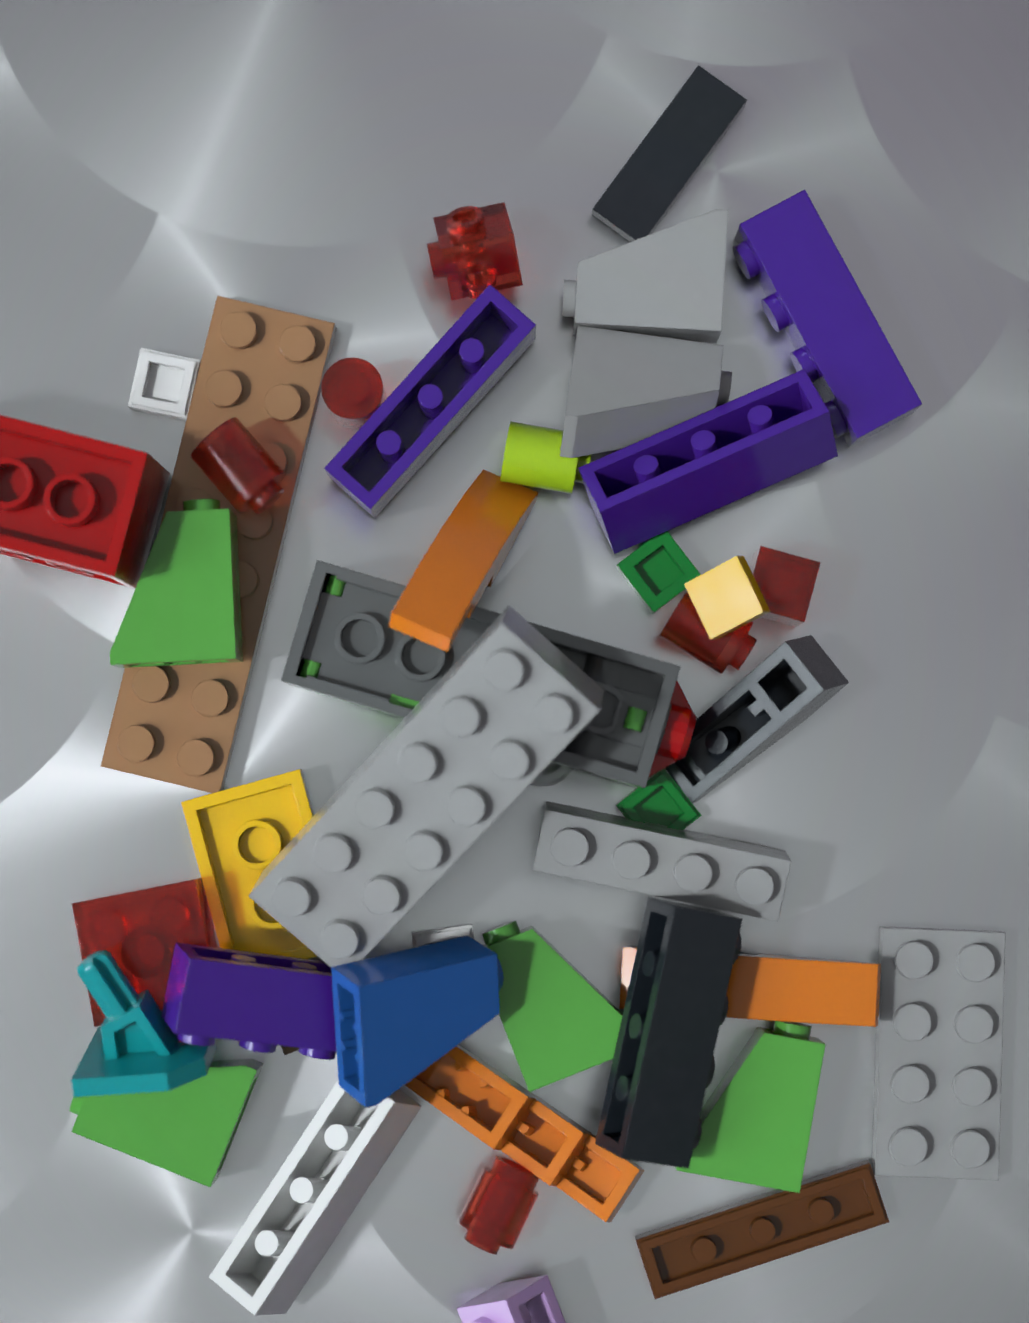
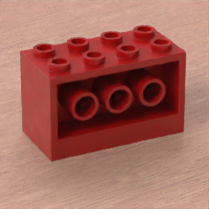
(77, 502)

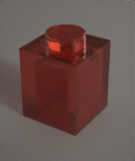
(785, 584)

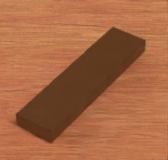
(761, 1229)

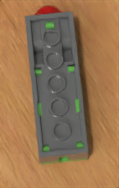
(355, 657)

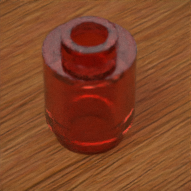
(499, 1205)

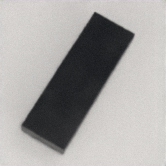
(669, 156)

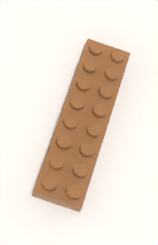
(269, 374)

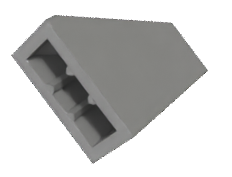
(656, 284)
(636, 387)

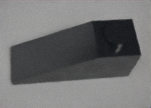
(757, 714)

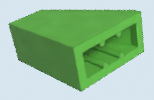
(187, 594)
(549, 1008)
(763, 1111)
(176, 1128)

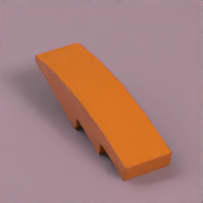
(462, 560)
(794, 989)
(527, 1131)

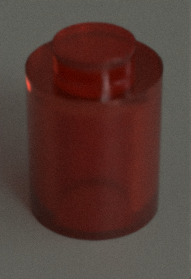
(352, 391)
(239, 467)
(688, 633)

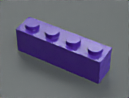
(825, 318)
(432, 401)
(709, 461)
(250, 1000)

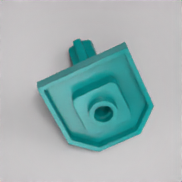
(134, 1044)

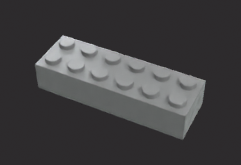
(428, 791)

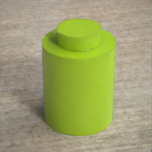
(535, 459)

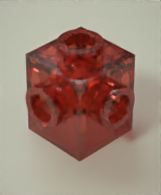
(475, 251)

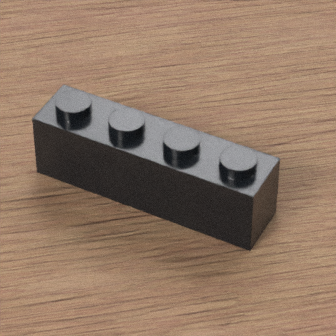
(669, 1033)

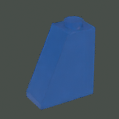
(409, 1011)

